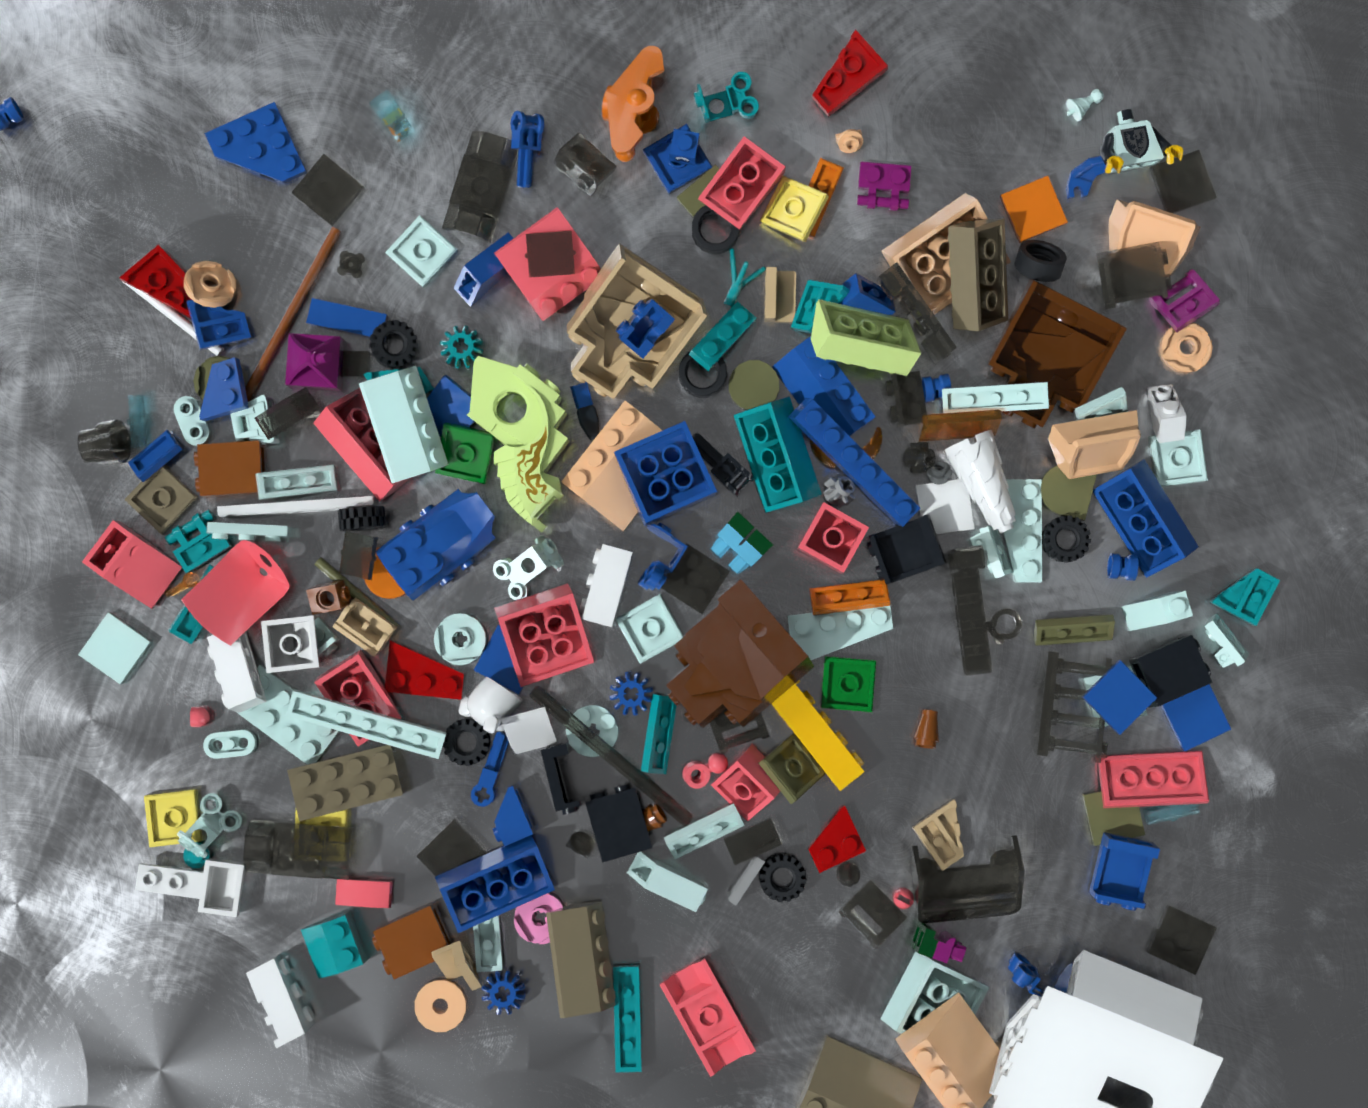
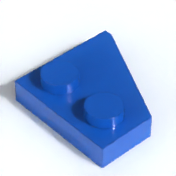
(224, 390)

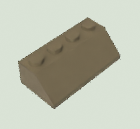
(978, 274)
(581, 959)

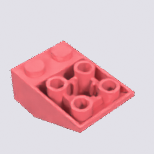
(132, 563)

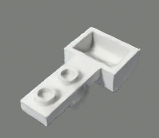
(216, 887)

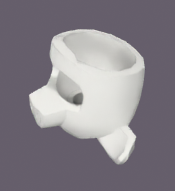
(489, 704)

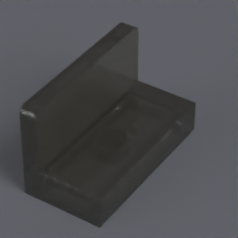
(752, 841)

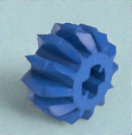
(631, 702)
(495, 986)

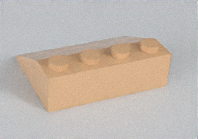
(926, 254)
(597, 473)
(952, 1054)

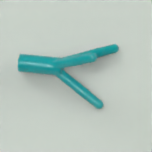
(738, 282)

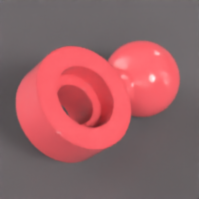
(716, 763)

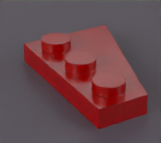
(851, 73)
(160, 279)
(419, 675)

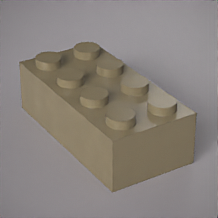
(344, 782)

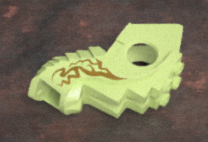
(530, 443)

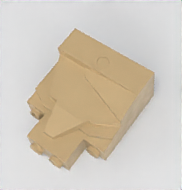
(608, 302)

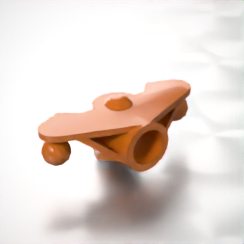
(630, 103)

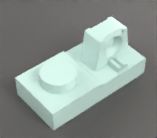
(997, 558)
(1231, 650)

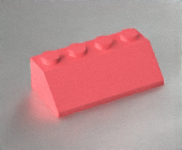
(352, 435)

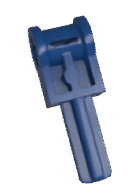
(526, 139)
(491, 770)

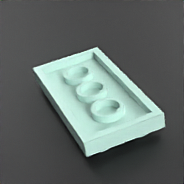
(299, 737)

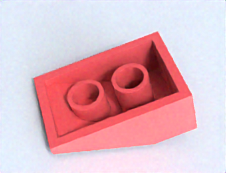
(742, 183)
(358, 685)

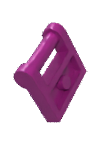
(1190, 305)

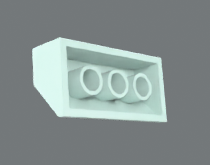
(403, 424)

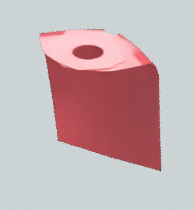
(236, 592)

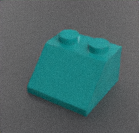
(334, 945)

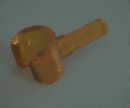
(181, 586)

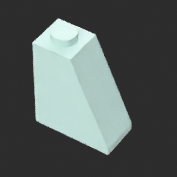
(1157, 610)
(667, 881)

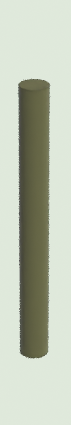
(334, 575)

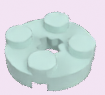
(471, 648)
(604, 722)

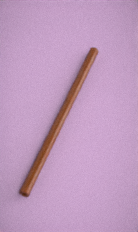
(291, 312)

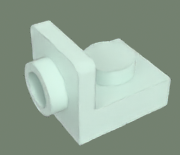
(325, 638)

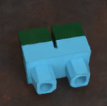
(733, 535)

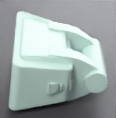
(254, 432)

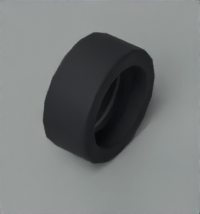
(702, 243)
(1040, 260)
(701, 392)

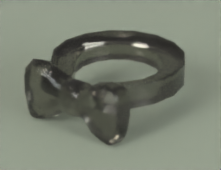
(999, 638)

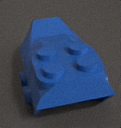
(438, 543)

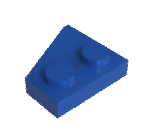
(217, 325)

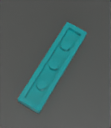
(627, 1018)

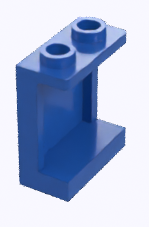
(1122, 871)

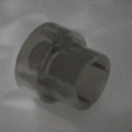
(105, 443)

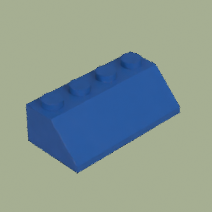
(824, 383)
(1145, 518)
(494, 883)

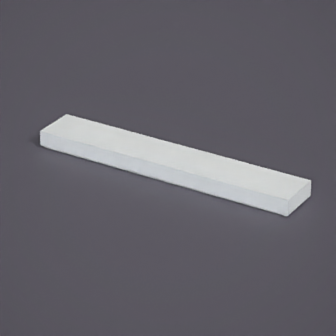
(294, 507)

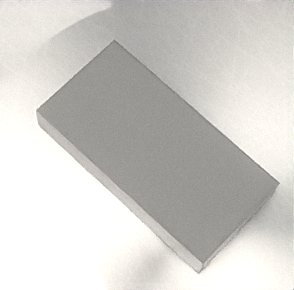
(745, 879)

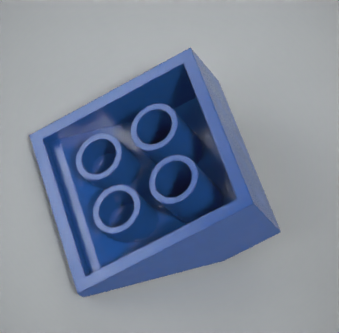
(665, 473)

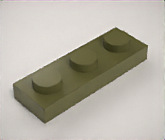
(1074, 629)

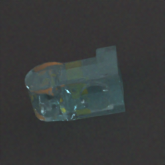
(391, 116)

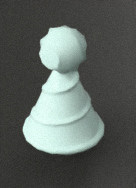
(1079, 106)

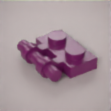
(886, 178)

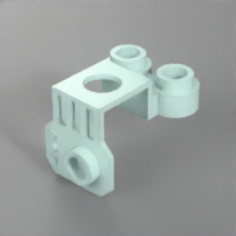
(542, 553)
(211, 822)

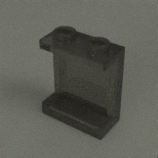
(1133, 273)

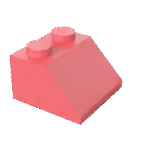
(746, 784)

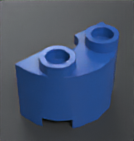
(644, 326)

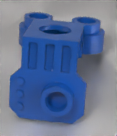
(653, 575)
(1027, 975)

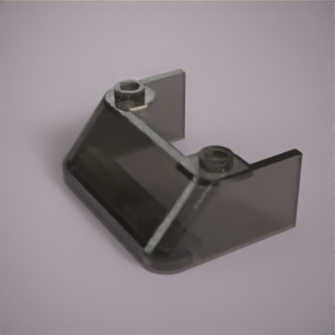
(969, 890)

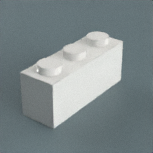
(606, 585)
(236, 673)

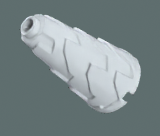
(979, 467)

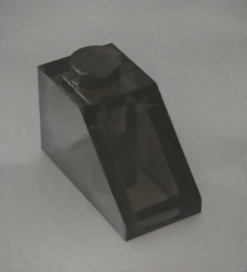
(287, 413)

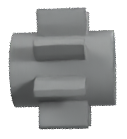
(839, 490)

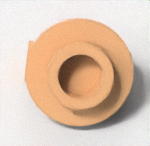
(849, 140)

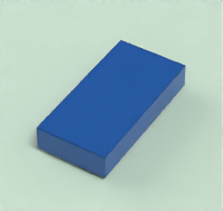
(155, 455)

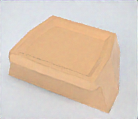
(1142, 224)
(1095, 444)

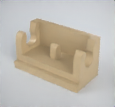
(365, 627)

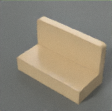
(779, 295)
(457, 962)

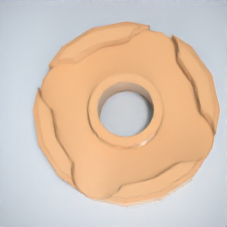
(207, 295)
(1182, 362)
(436, 1020)

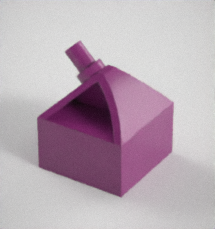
(315, 362)

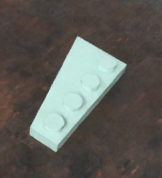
(1025, 539)
(834, 631)

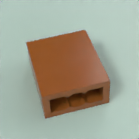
(229, 468)
(410, 940)

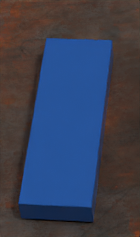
(344, 318)

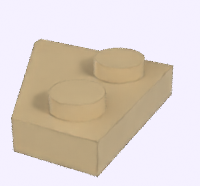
(941, 835)

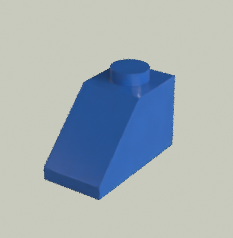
(867, 296)
(512, 819)

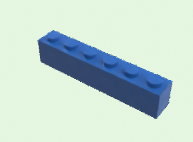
(854, 462)

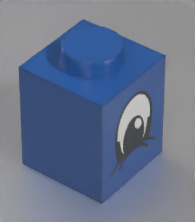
(684, 147)

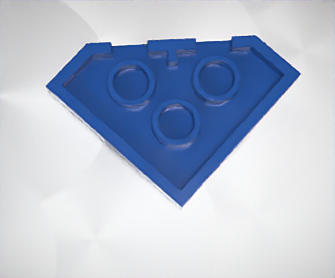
(258, 144)

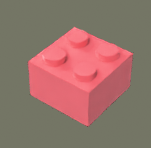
(832, 538)

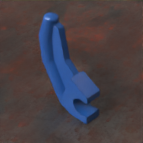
(1084, 175)

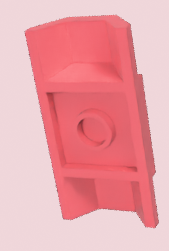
(707, 1016)

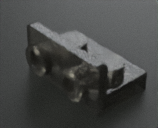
(584, 163)
(906, 398)

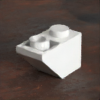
(1166, 413)

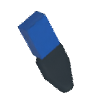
(586, 411)

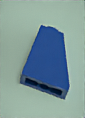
(481, 272)

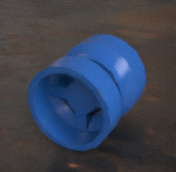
(9, 113)
(933, 386)
(1122, 566)

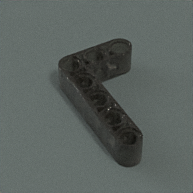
(969, 608)

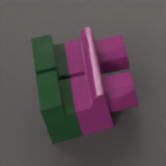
(937, 947)

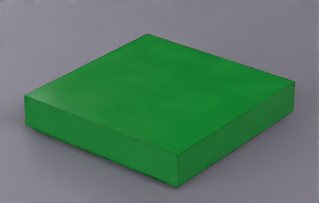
(466, 452)
(848, 684)

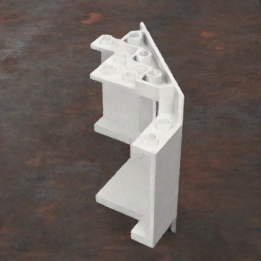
(1104, 1026)

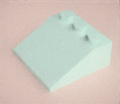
(926, 987)

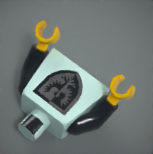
(1135, 145)

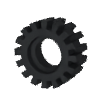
(377, 343)
(362, 518)
(1050, 539)
(466, 758)
(789, 892)

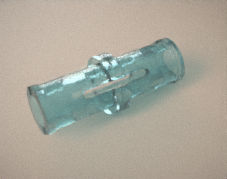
(137, 421)
(1169, 812)

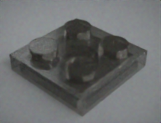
(695, 579)
(1181, 939)

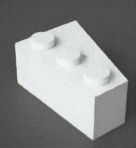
(280, 1000)

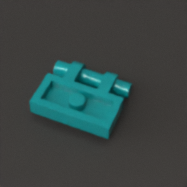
(199, 549)

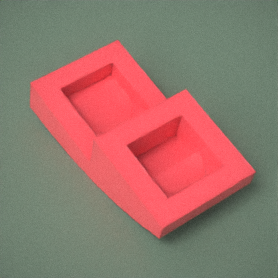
(364, 893)

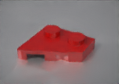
(837, 842)

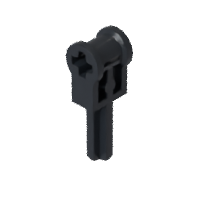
(725, 467)

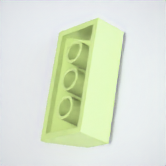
(864, 338)

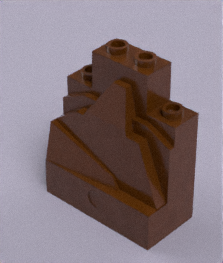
(1057, 344)
(736, 661)

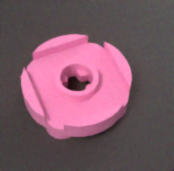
(525, 914)

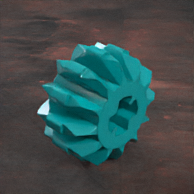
(454, 354)

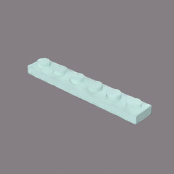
(365, 724)

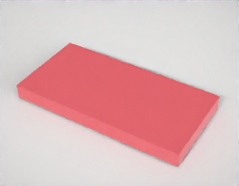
(1153, 779)

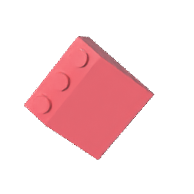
(548, 293)
(544, 635)

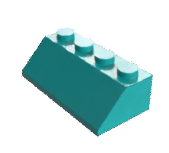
(777, 455)

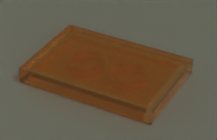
(958, 425)

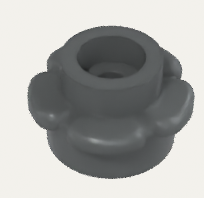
(939, 472)

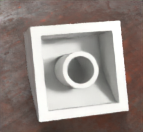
(290, 644)

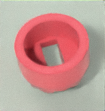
(199, 717)
(906, 893)

